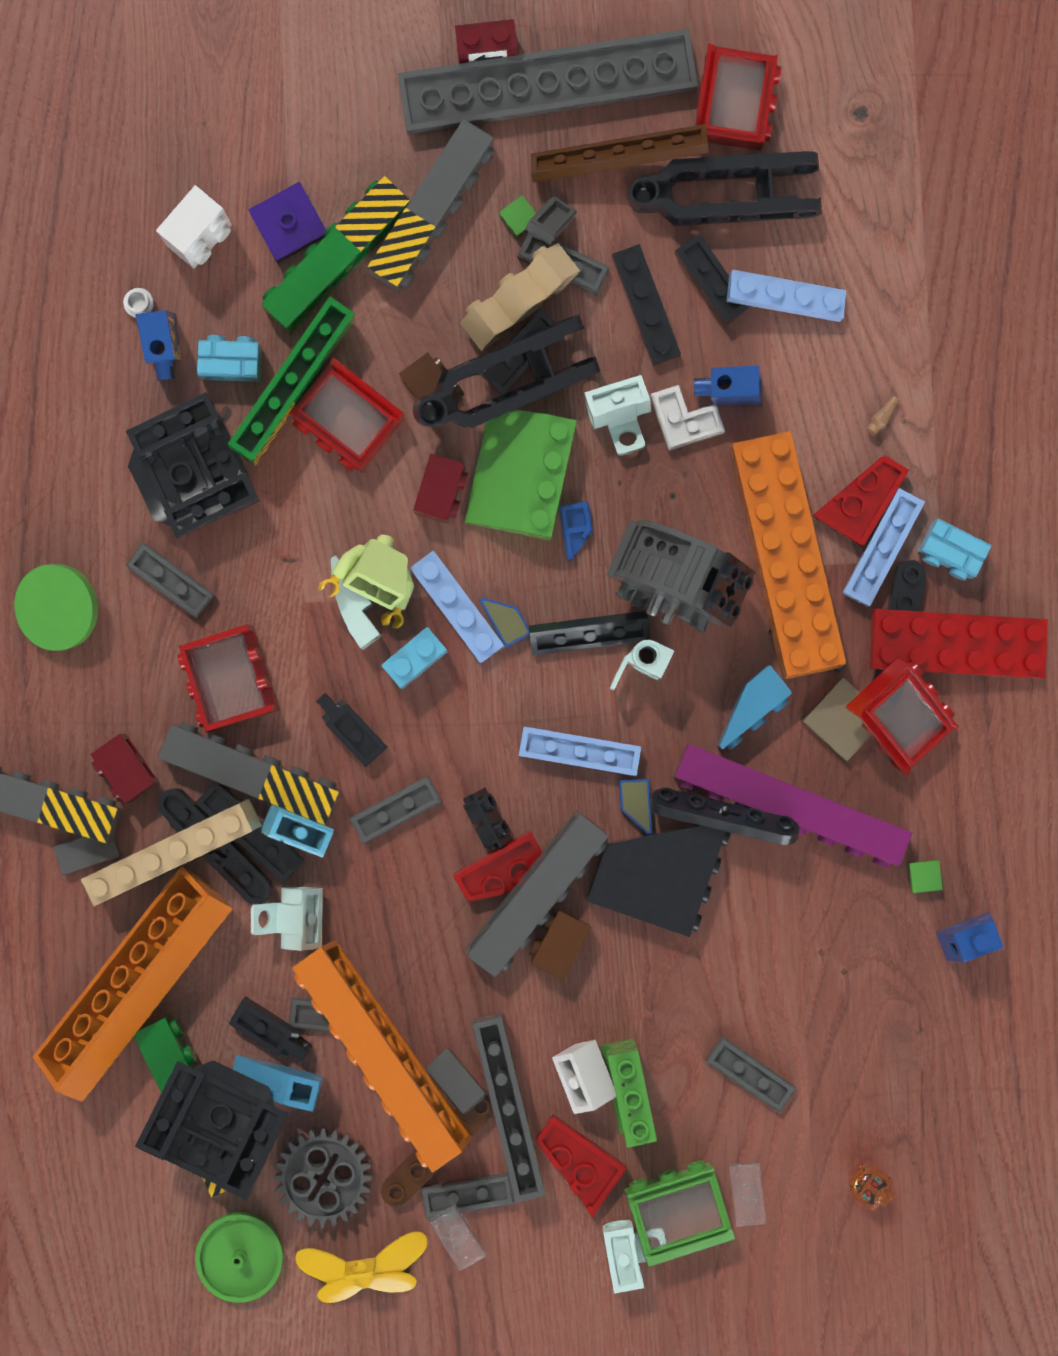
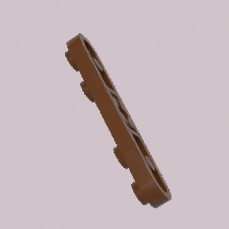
(412, 1175)

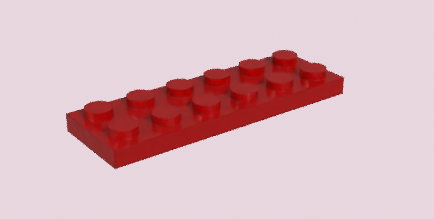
(960, 643)

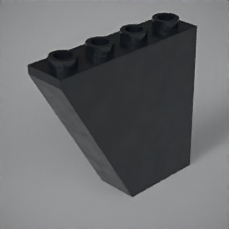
(660, 876)

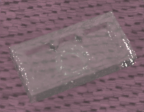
(747, 1194)
(457, 1237)

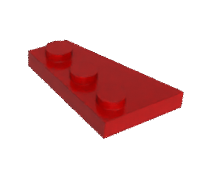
(863, 501)
(499, 869)
(582, 1162)

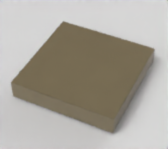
(835, 723)

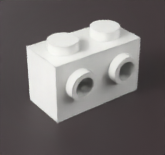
(585, 1075)

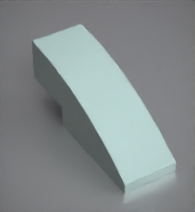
(352, 610)

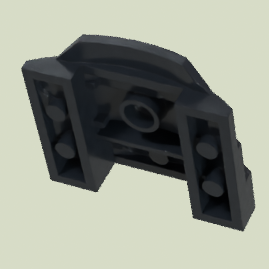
(188, 468)
(214, 1125)

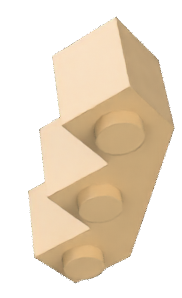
(519, 296)

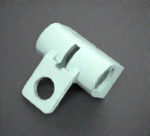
(618, 408)
(655, 670)
(295, 917)
(623, 1255)

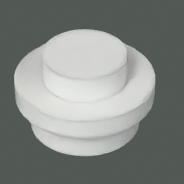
(138, 302)

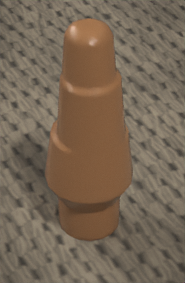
(882, 417)

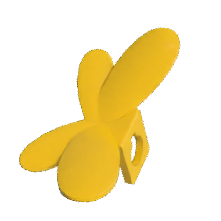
(378, 1273)

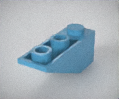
(755, 700)
(286, 1084)

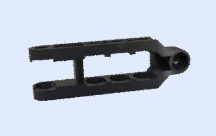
(654, 192)
(440, 407)

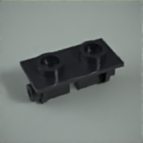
(483, 807)

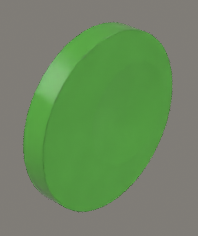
(56, 607)
(239, 1257)

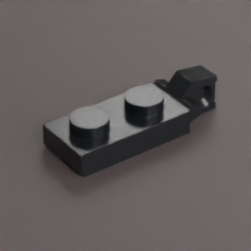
(351, 730)
(269, 1030)

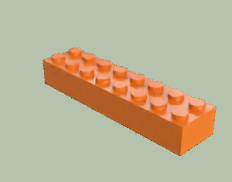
(787, 555)
(131, 984)
(382, 1055)

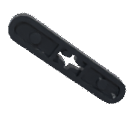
(906, 590)
(738, 819)
(236, 867)

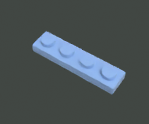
(786, 295)
(883, 547)
(457, 607)
(580, 751)

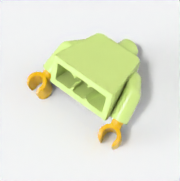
(377, 574)

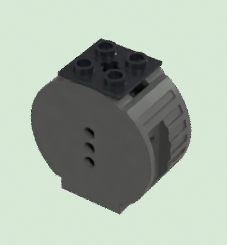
(679, 575)

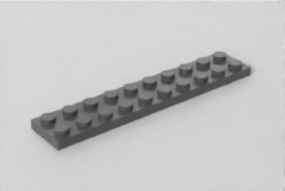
(548, 81)

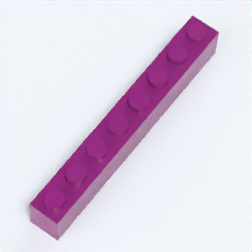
(812, 812)

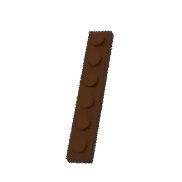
(619, 153)

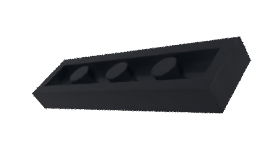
(646, 305)
(589, 632)
(273, 854)

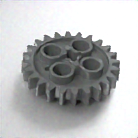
(346, 1190)

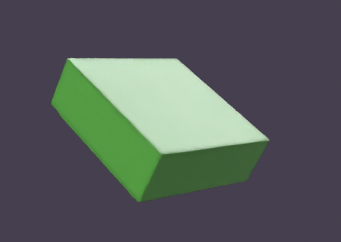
(517, 215)
(925, 876)

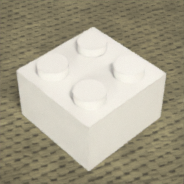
(195, 227)

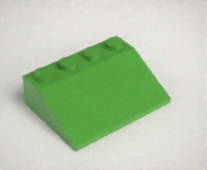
(521, 473)

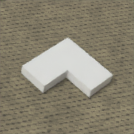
(681, 426)

